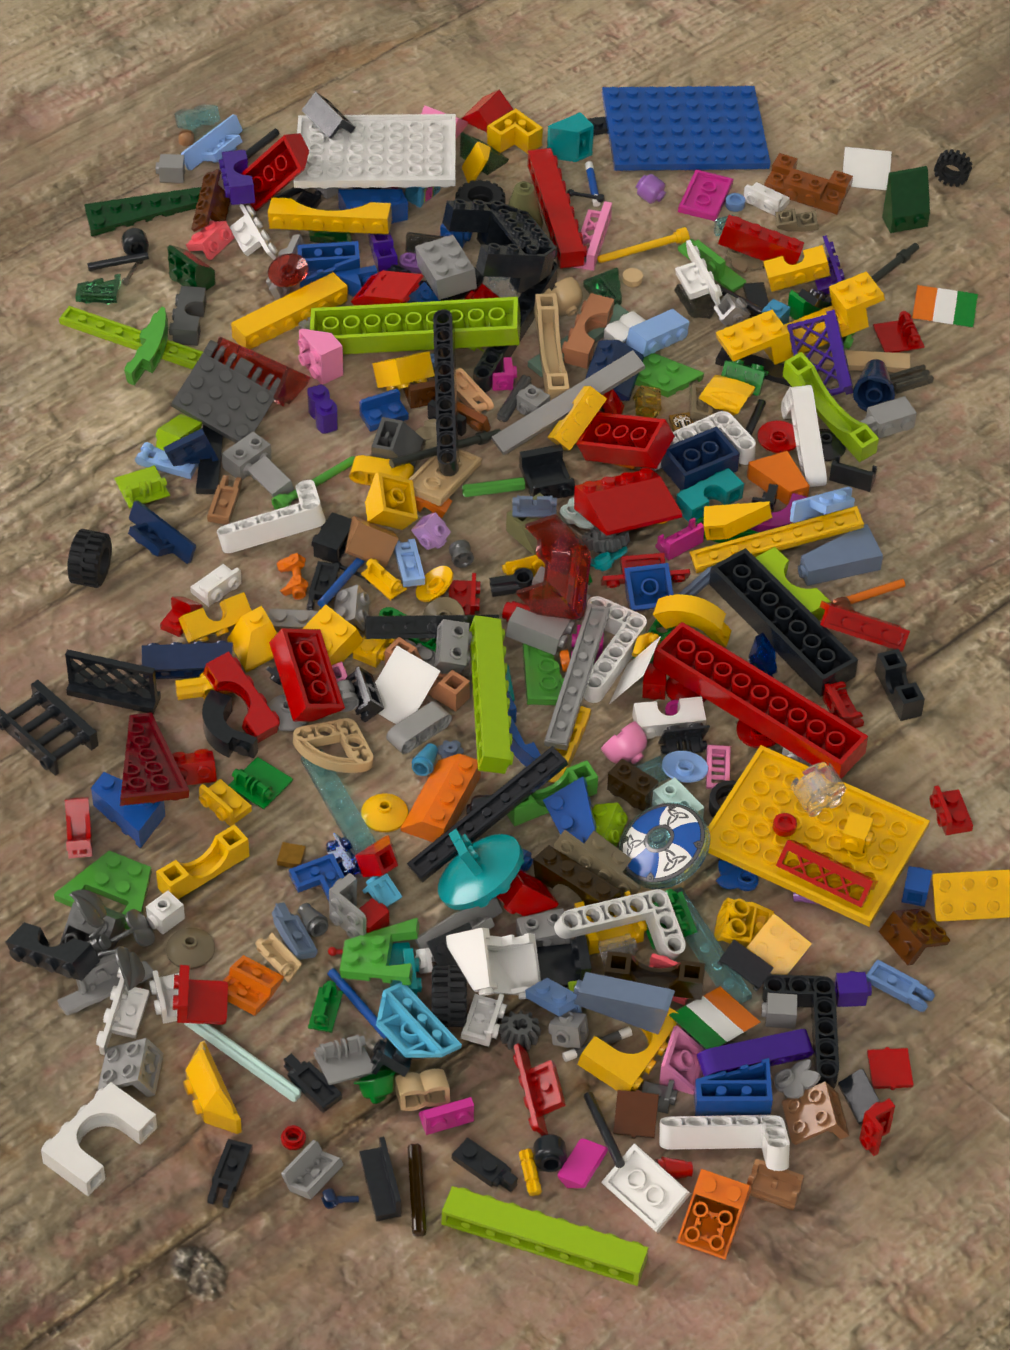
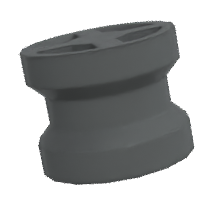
(461, 553)

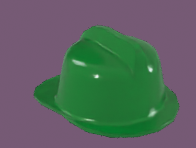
(377, 1086)

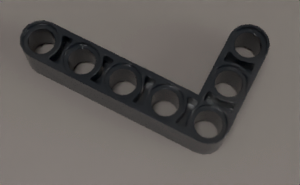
(821, 1022)

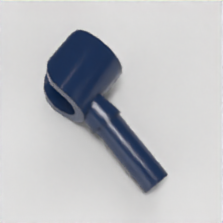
(330, 1199)

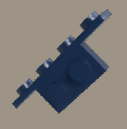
(158, 535)

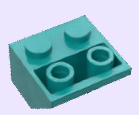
(571, 138)

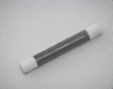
(609, 1039)

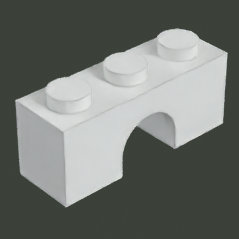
(654, 722)

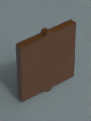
(636, 1114)

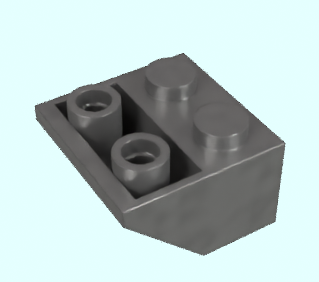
(78, 927)

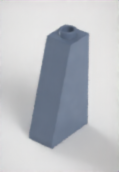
(842, 558)
(625, 1000)

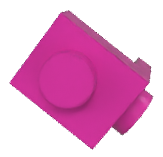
(504, 380)

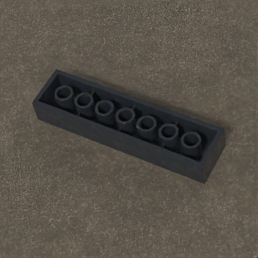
(784, 620)

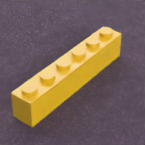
(288, 311)

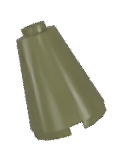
(525, 199)

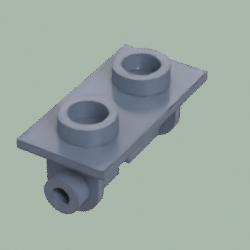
(527, 507)

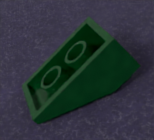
(907, 200)

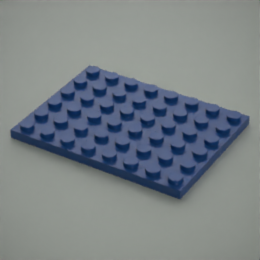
(685, 128)

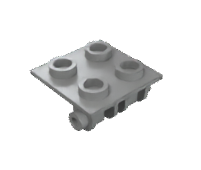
(344, 1061)

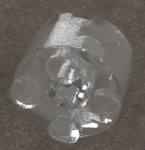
(818, 788)

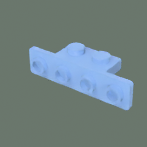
(210, 147)
(821, 504)

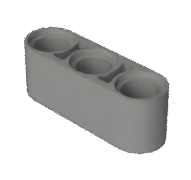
(419, 727)

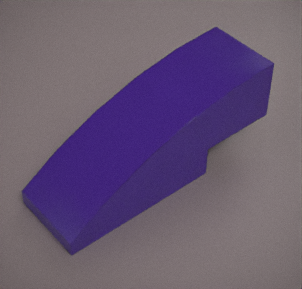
(382, 251)

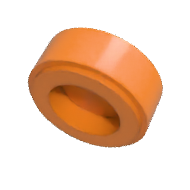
(564, 659)

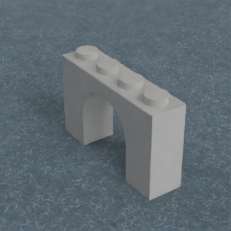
(537, 630)

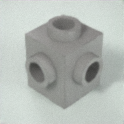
(732, 310)
(531, 399)
(569, 1029)

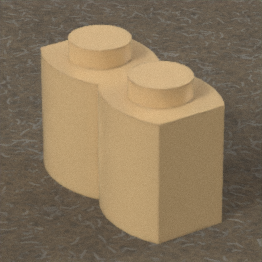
(423, 1089)

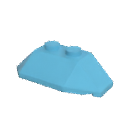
(412, 1025)

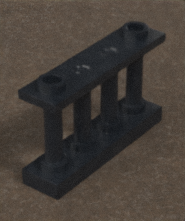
(57, 710)

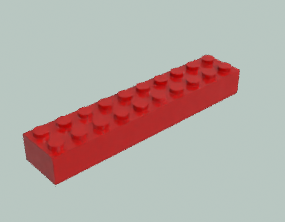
(759, 700)

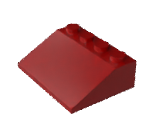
(626, 501)

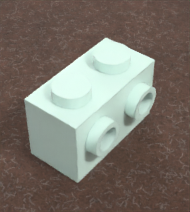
(675, 792)

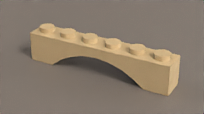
(548, 334)

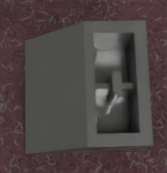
(395, 440)

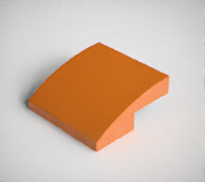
(251, 985)

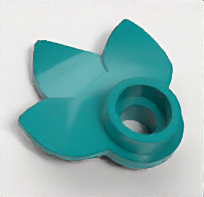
(604, 560)

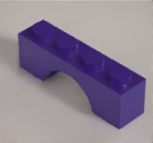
(237, 186)

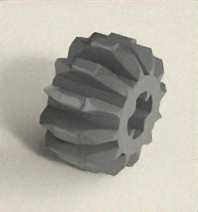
(519, 1029)

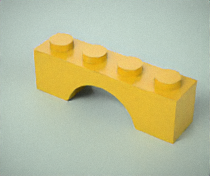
(225, 851)

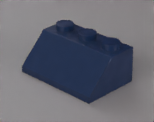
(605, 354)

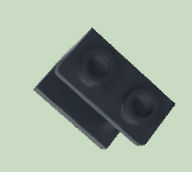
(546, 472)

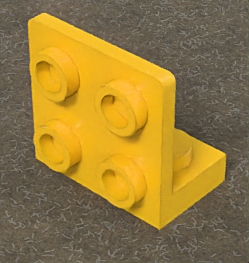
(779, 945)

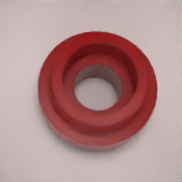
(293, 1132)

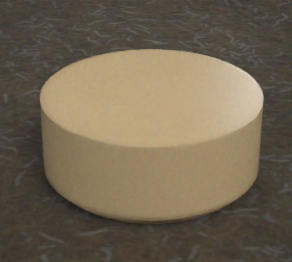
(632, 277)

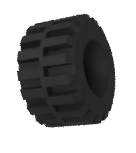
(481, 191)
(89, 558)
(449, 995)

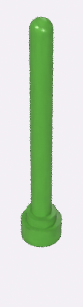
(285, 500)

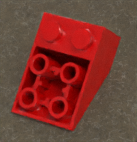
(387, 288)

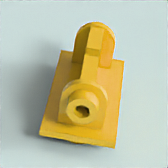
(531, 562)
(382, 579)

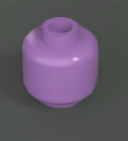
(651, 188)

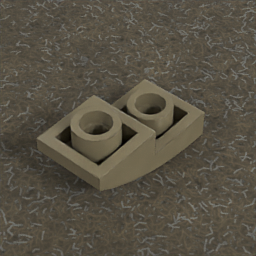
(790, 221)

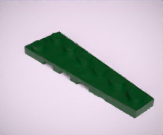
(107, 215)

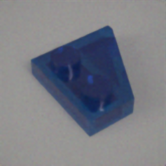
(763, 655)

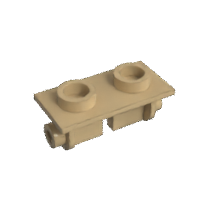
(279, 956)

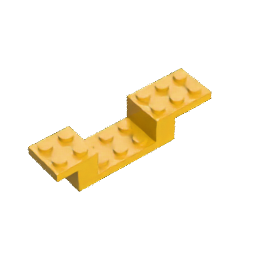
(768, 333)

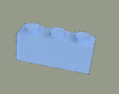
(658, 332)

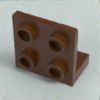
(420, 393)

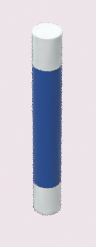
(592, 182)

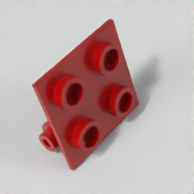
(899, 334)

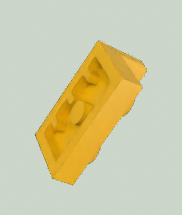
(372, 651)
(224, 802)

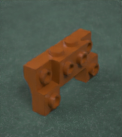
(806, 187)

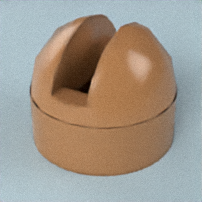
(186, 137)

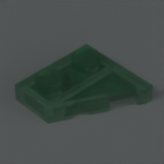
(99, 291)

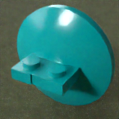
(479, 870)

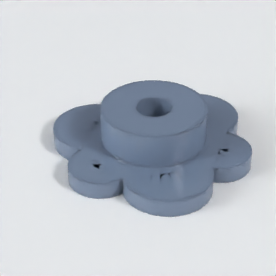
(450, 748)

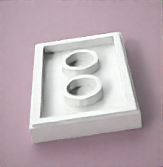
(646, 1188)

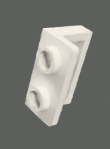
(482, 1019)

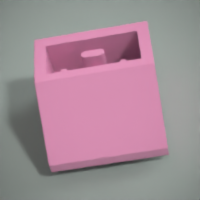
(321, 355)

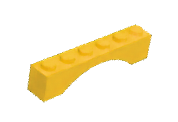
(291, 215)

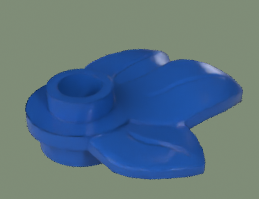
(735, 877)

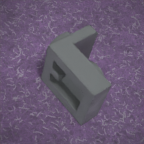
(667, 1094)

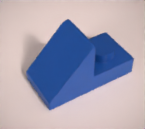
(356, 278)

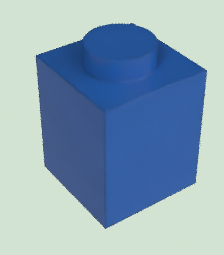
(916, 886)

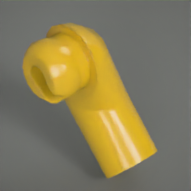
(643, 642)

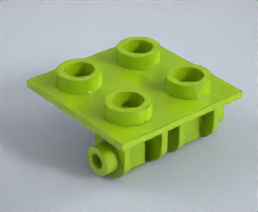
(142, 486)

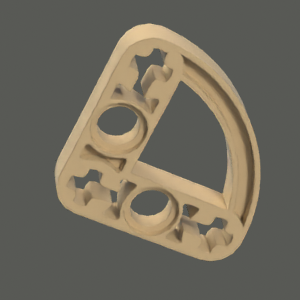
(309, 737)

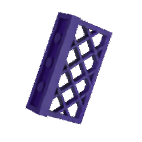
(836, 347)

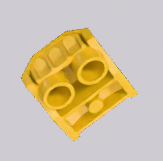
(726, 394)
(740, 921)

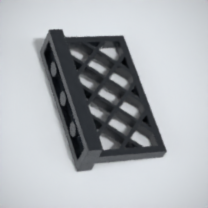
(106, 689)

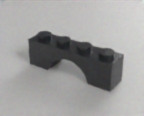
(70, 959)

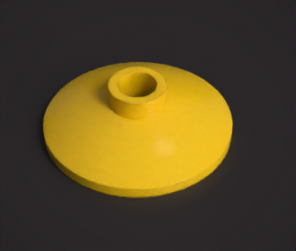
(436, 584)
(384, 819)

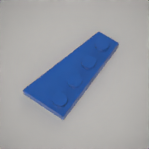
(572, 810)

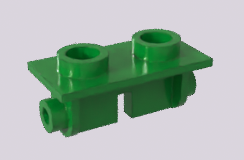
(326, 1007)

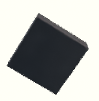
(309, 199)

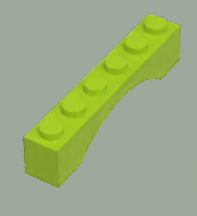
(852, 433)

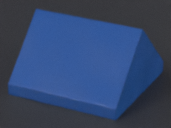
(646, 585)

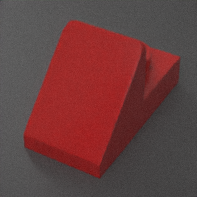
(180, 607)

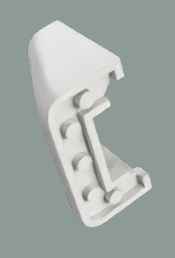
(495, 962)

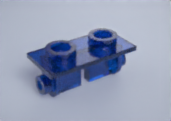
(341, 850)

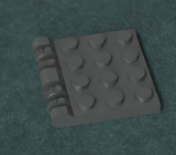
(225, 396)

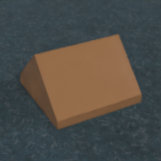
(370, 541)

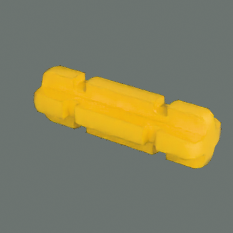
(530, 1172)

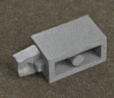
(890, 417)

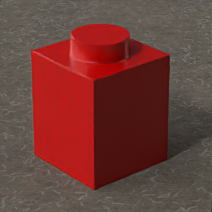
(654, 683)
(376, 915)

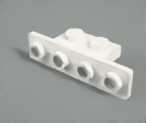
(250, 235)
(696, 278)
(125, 1013)

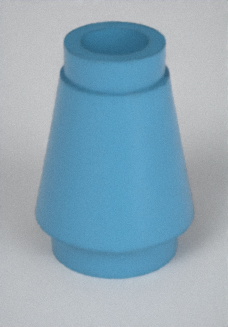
(424, 761)

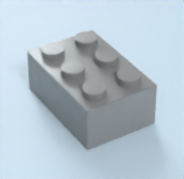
(445, 267)

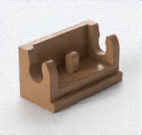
(775, 1186)

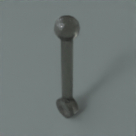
(125, 281)

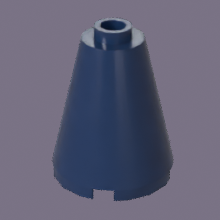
(873, 385)

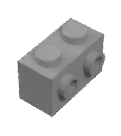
(244, 454)
(452, 646)
(543, 927)

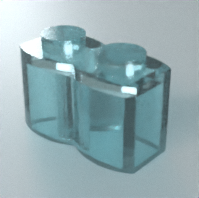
(193, 118)

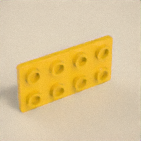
(971, 895)

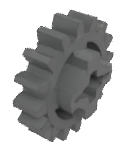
(600, 543)

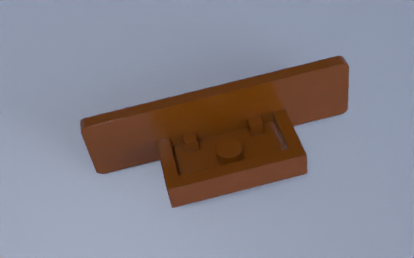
(211, 202)

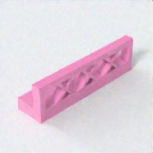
(600, 229)

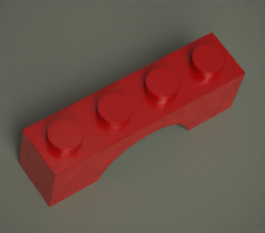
(226, 675)

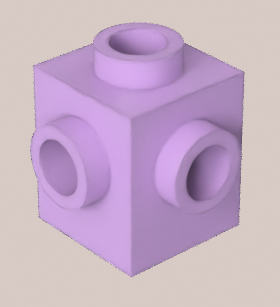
(431, 531)

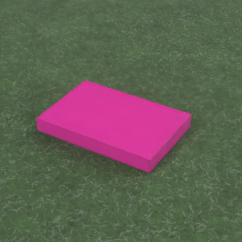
(705, 195)

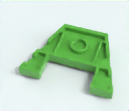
(112, 878)
(370, 954)

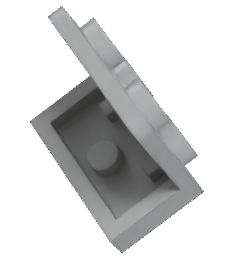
(343, 907)

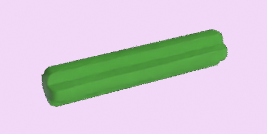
(493, 487)

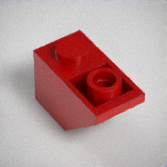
(377, 858)

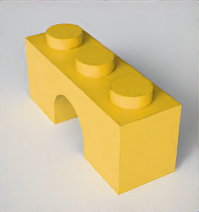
(783, 275)
(573, 425)
(198, 626)

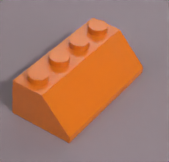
(442, 797)

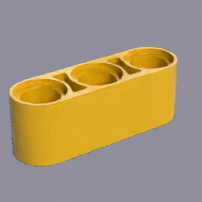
(366, 467)

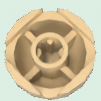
(568, 296)

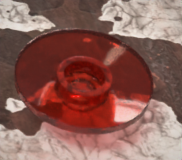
(288, 270)

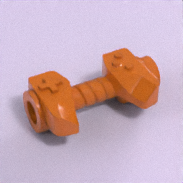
(297, 584)

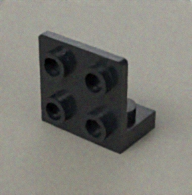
(565, 961)

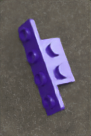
(833, 262)

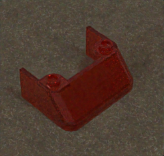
(291, 381)
(565, 574)

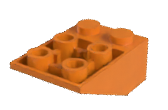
(714, 1214)

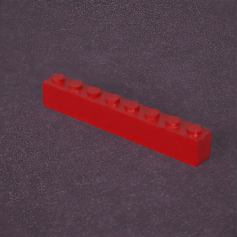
(556, 208)

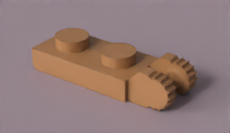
(224, 501)

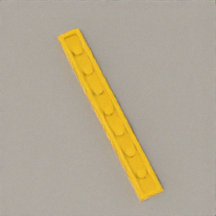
(781, 537)

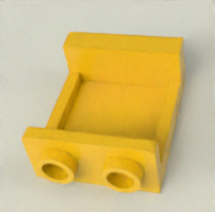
(635, 929)

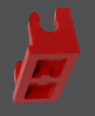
(841, 705)

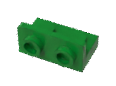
(752, 375)

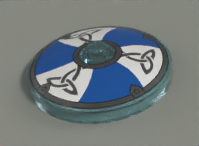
(665, 845)

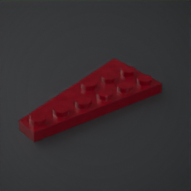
(149, 766)

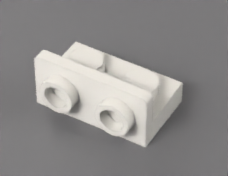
(765, 198)
(216, 584)
(164, 990)

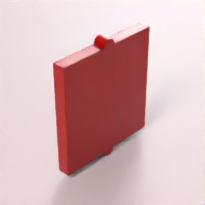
(890, 1068)

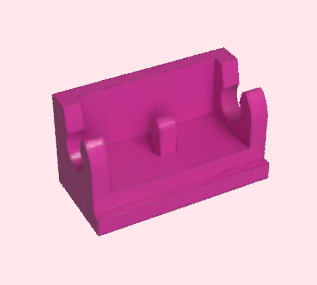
(681, 540)

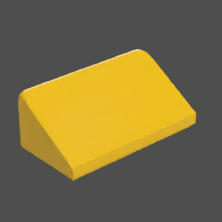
(476, 161)

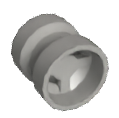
(348, 696)

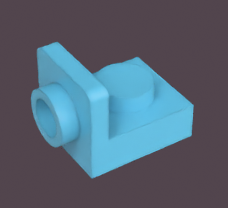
(382, 890)

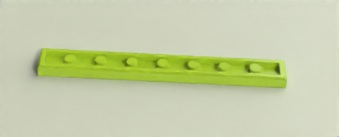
(125, 335)

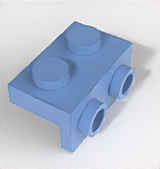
(553, 997)

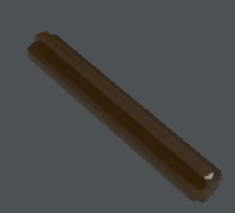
(417, 1190)

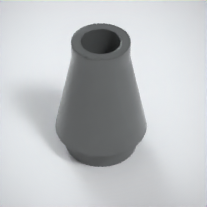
(314, 921)

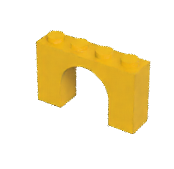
(625, 1070)

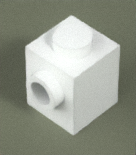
(165, 912)

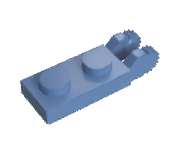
(899, 985)

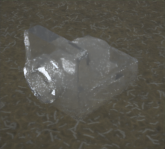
(618, 944)

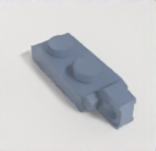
(293, 932)

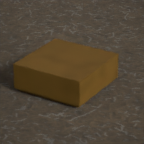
(291, 855)

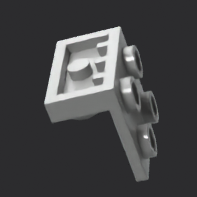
(132, 1064)

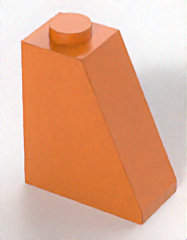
(780, 471)

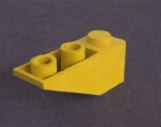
(733, 519)

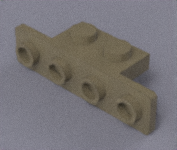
(600, 858)

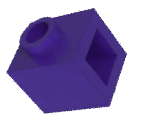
(852, 989)

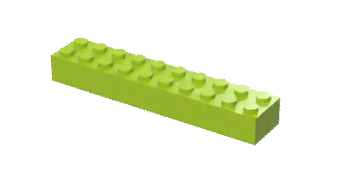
(411, 328)

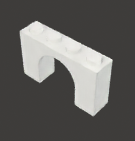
(108, 1108)

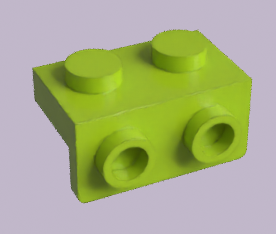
(610, 821)

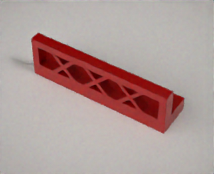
(864, 626)
(830, 864)

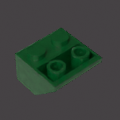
(189, 269)

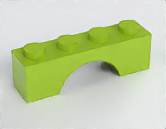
(777, 565)

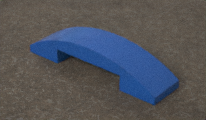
(524, 753)

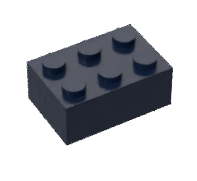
(699, 458)

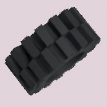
(951, 176)

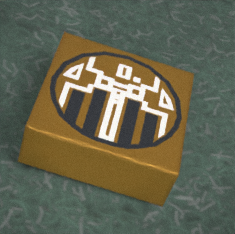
(680, 420)

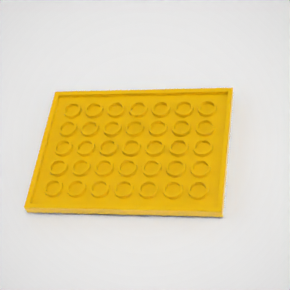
(746, 838)

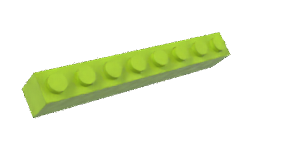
(490, 695)
(544, 1235)

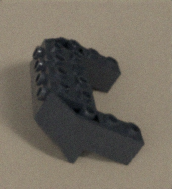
(508, 239)

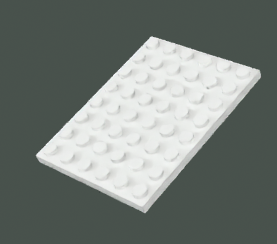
(381, 152)

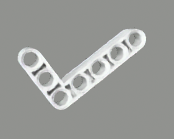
(801, 407)
(728, 426)
(276, 523)
(626, 627)
(625, 915)
(729, 1133)

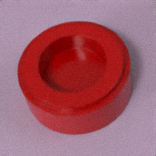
(784, 824)

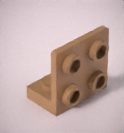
(814, 1114)

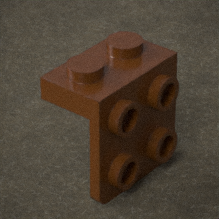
(912, 932)

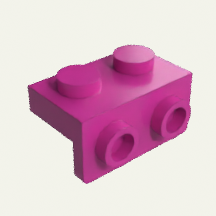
(447, 1116)

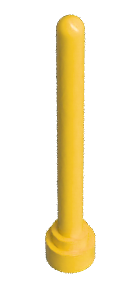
(680, 236)

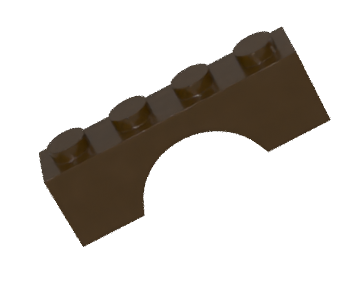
(556, 868)
(684, 978)

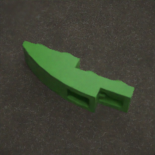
(153, 343)

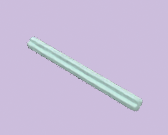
(247, 1060)

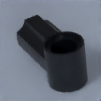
(511, 583)

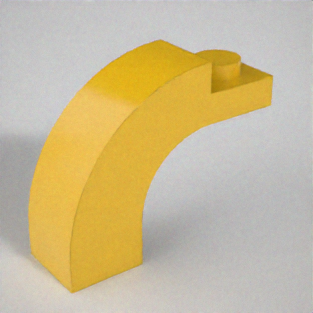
(694, 612)

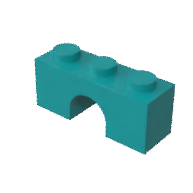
(721, 486)

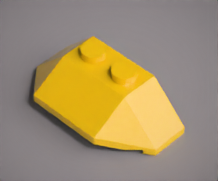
(210, 1092)

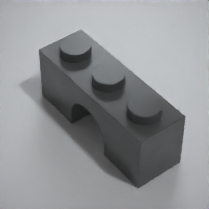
(186, 317)

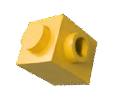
(857, 833)

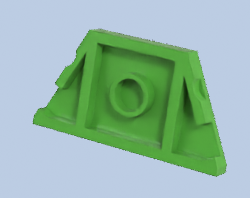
(666, 375)

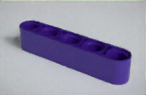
(779, 1049)

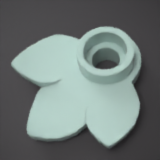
(571, 516)

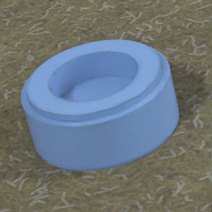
(735, 202)

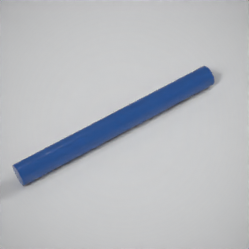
(340, 582)
(355, 999)

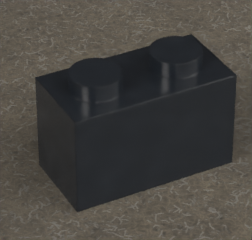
(332, 538)

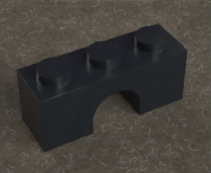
(904, 697)

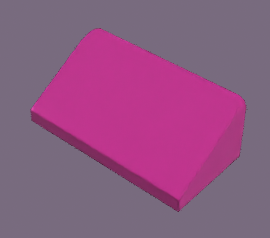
(582, 1164)

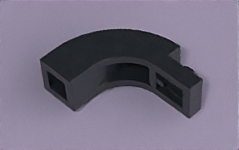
(219, 735)

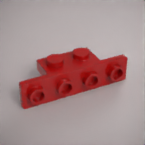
(614, 581)
(540, 1087)

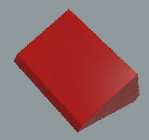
(488, 110)

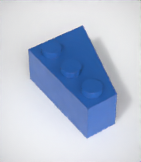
(358, 197)
(328, 258)
(134, 820)
(736, 1092)

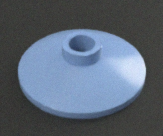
(684, 766)

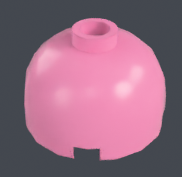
(626, 745)

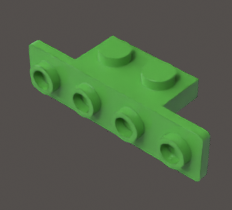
(716, 264)

